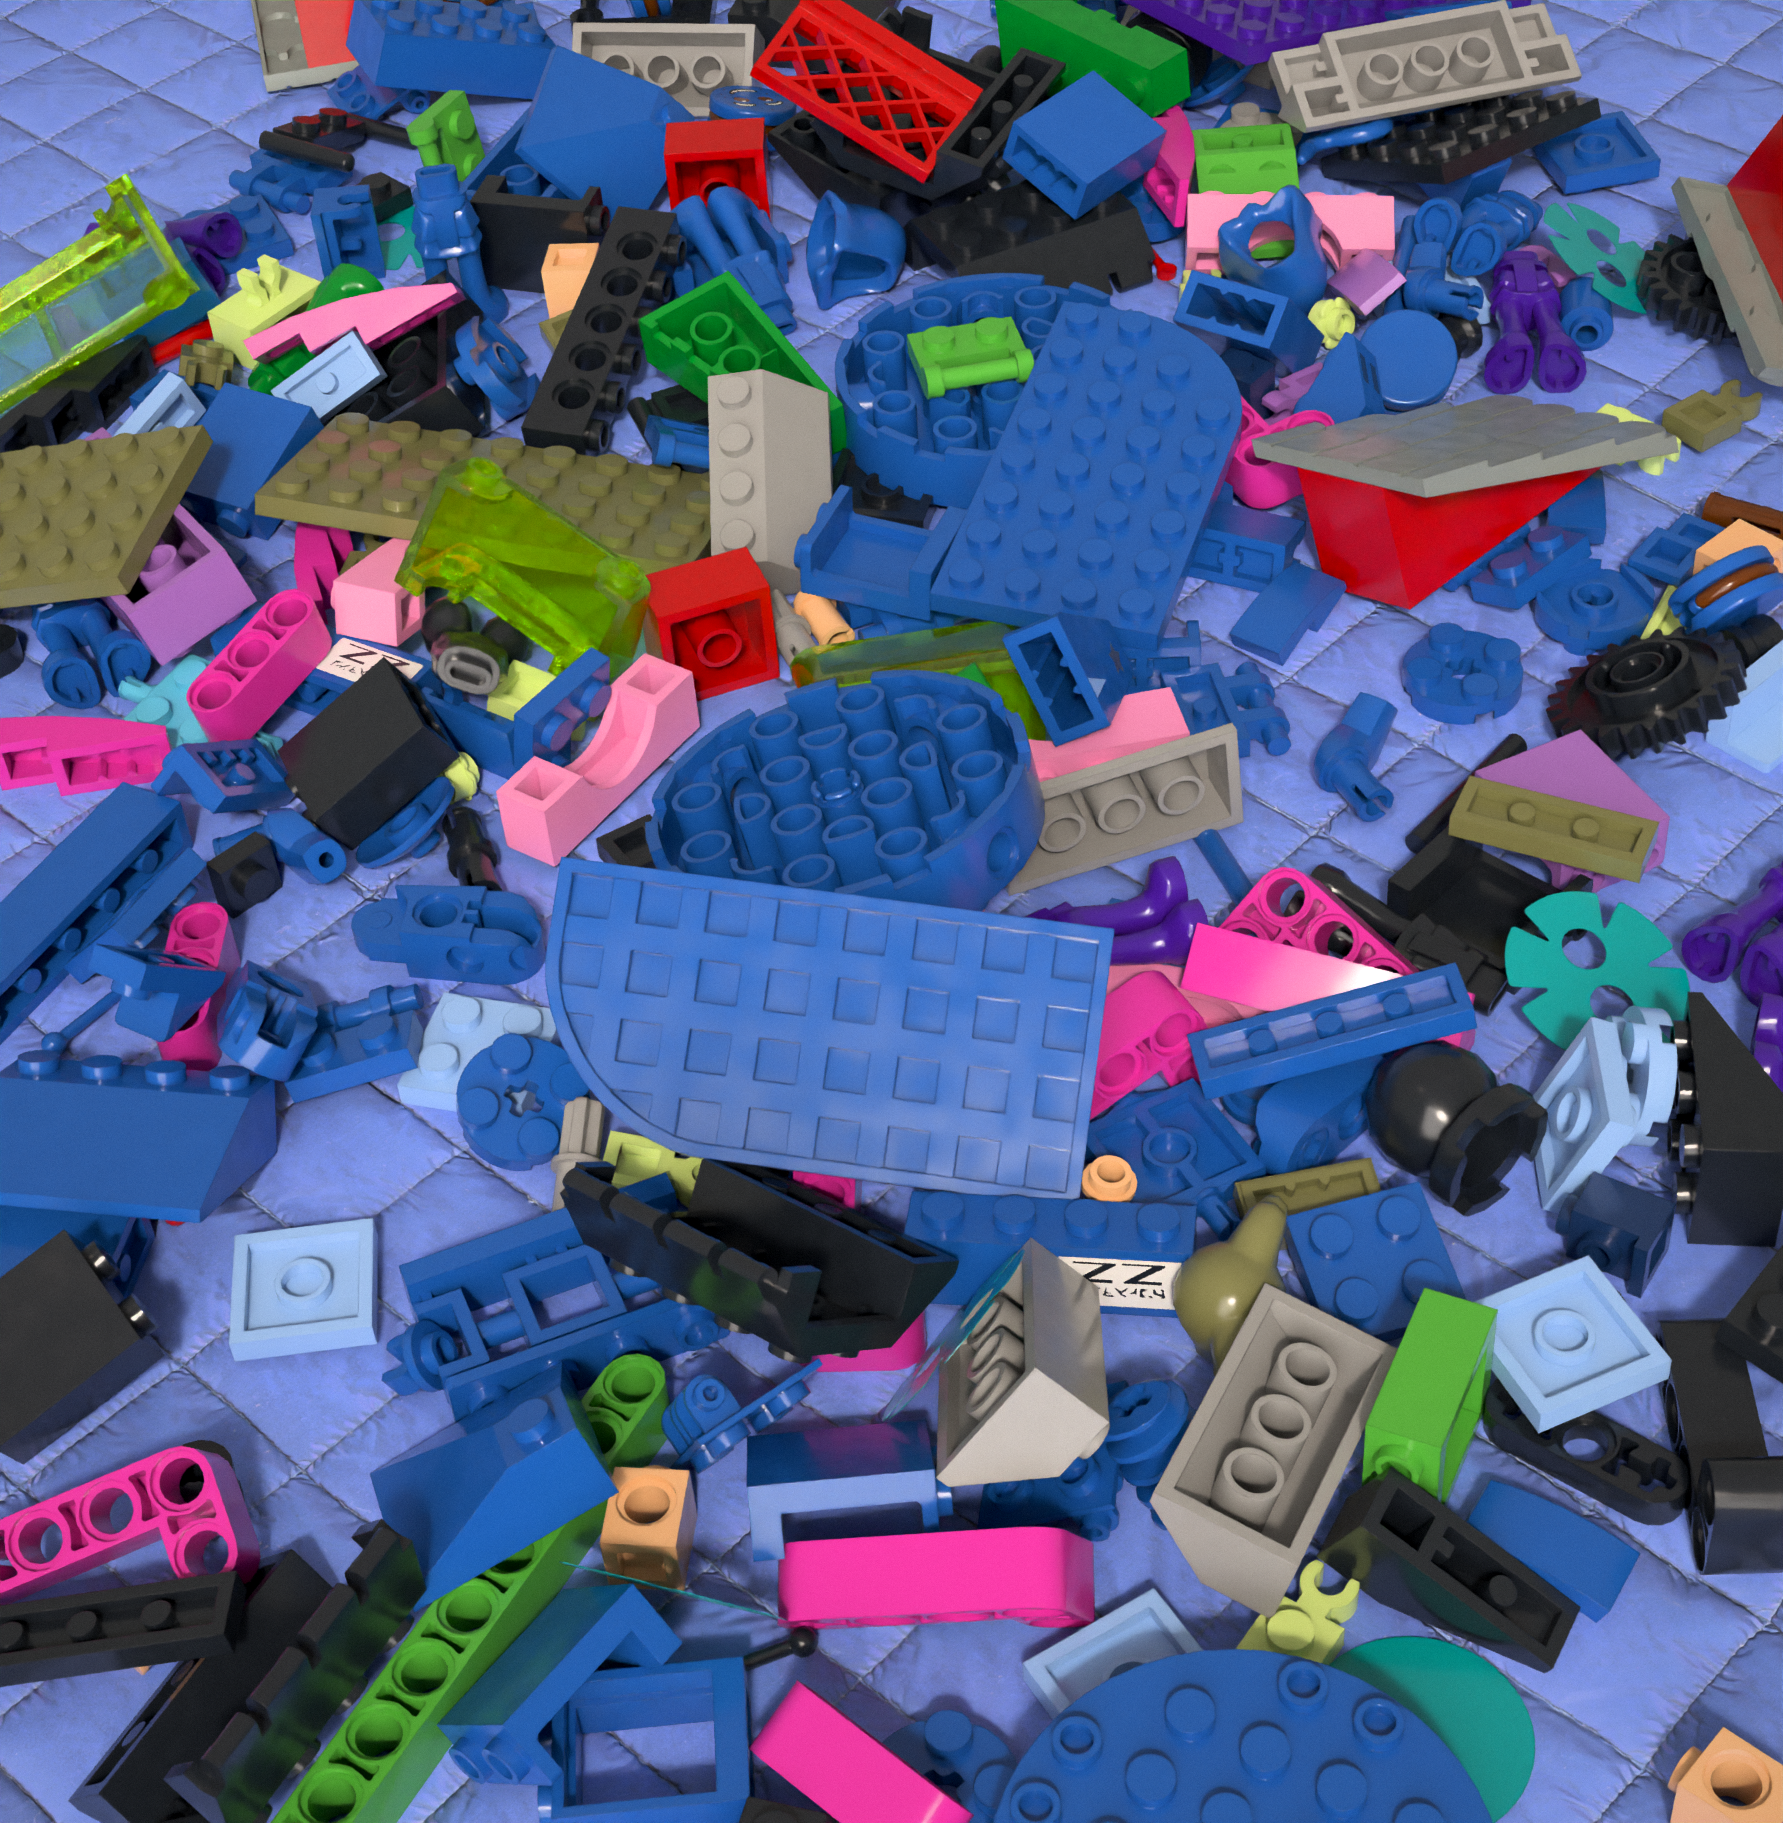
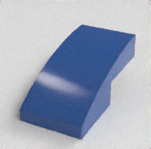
(1581, 509)
(1671, 552)
(1285, 610)
(1556, 1545)

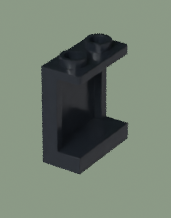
(521, 227)
(1473, 895)

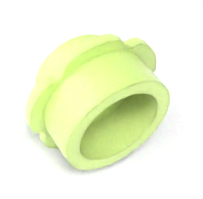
(1332, 319)
(464, 776)

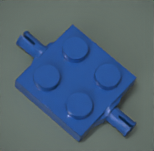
(1178, 1151)

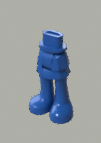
(729, 215)
(448, 229)
(1480, 231)
(66, 671)

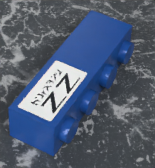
(341, 666)
(1117, 1246)

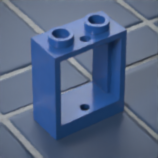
(654, 1698)

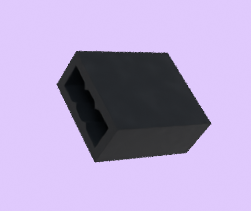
(366, 754)
(65, 1342)

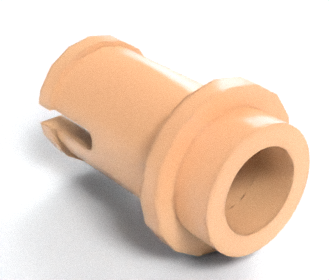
(823, 618)
(1109, 1180)

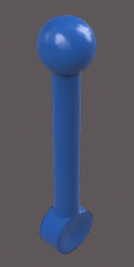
(58, 1040)

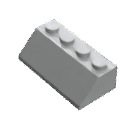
(678, 57)
(767, 468)
(1135, 806)
(1026, 1380)
(1270, 1447)

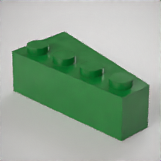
(1132, 60)
(726, 332)

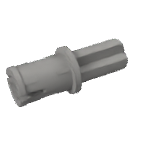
(791, 629)
(579, 1140)

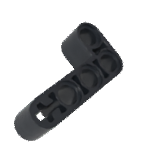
(1717, 1433)

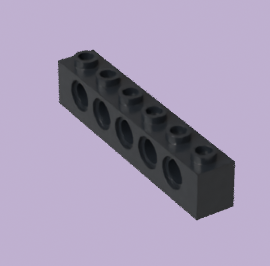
(603, 335)

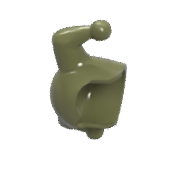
(1225, 1278)

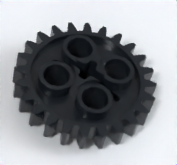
(1677, 286)

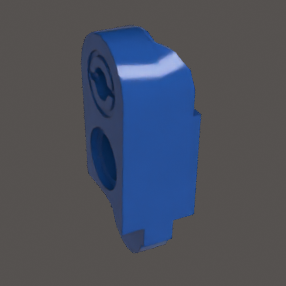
(453, 934)
(266, 1021)
(1314, 1115)

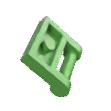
(448, 134)
(969, 355)

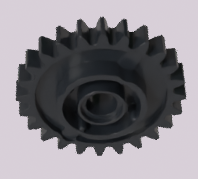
(1649, 691)

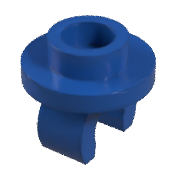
(420, 1351)

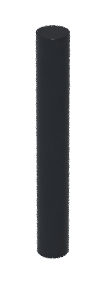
(1439, 817)

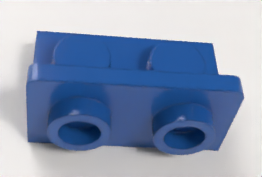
(224, 776)

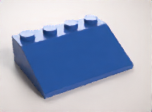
(130, 1135)

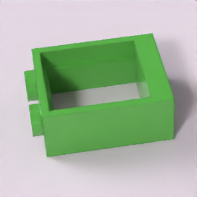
(1433, 1394)

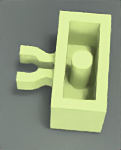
(259, 305)

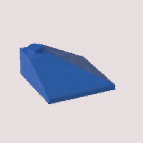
(598, 131)
(495, 1481)

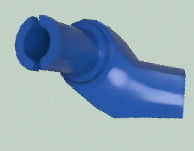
(1430, 292)
(1351, 752)
(296, 843)

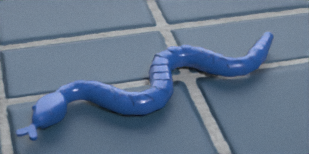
(1350, 136)

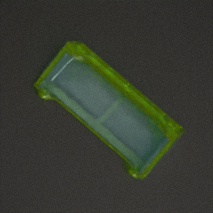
(89, 294)

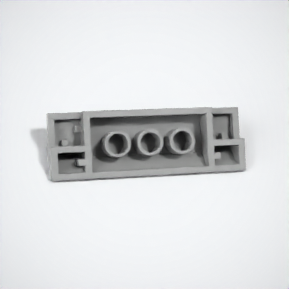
(1420, 65)

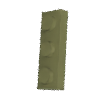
(1554, 828)

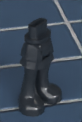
(468, 658)
(1416, 939)

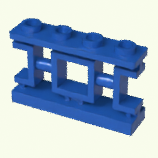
(532, 1265)

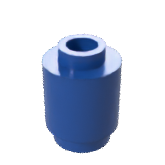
(1586, 314)

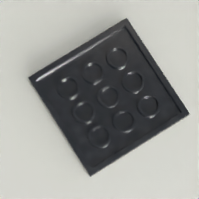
(1462, 138)

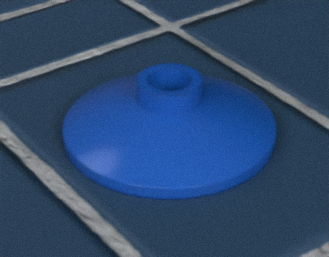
(1221, 81)
(410, 828)

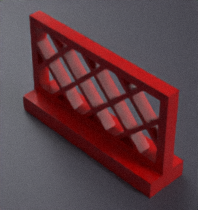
(882, 61)

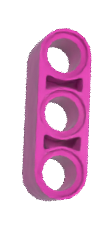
(259, 667)
(205, 935)
(847, 1766)

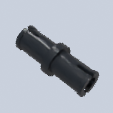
(470, 854)

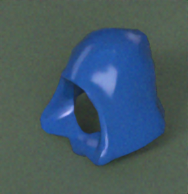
(852, 250)
(1298, 276)

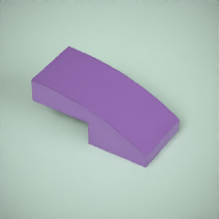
(1365, 281)

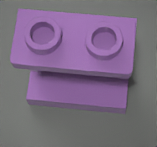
(1583, 773)

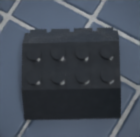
(976, 138)
(1032, 235)
(765, 1257)
(242, 1722)

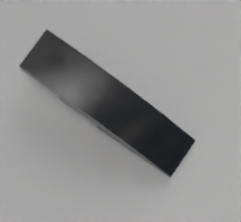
(80, 399)

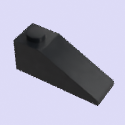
(1446, 1572)

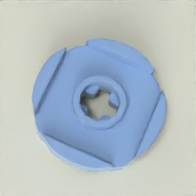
(1649, 1067)

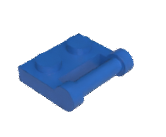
(677, 442)

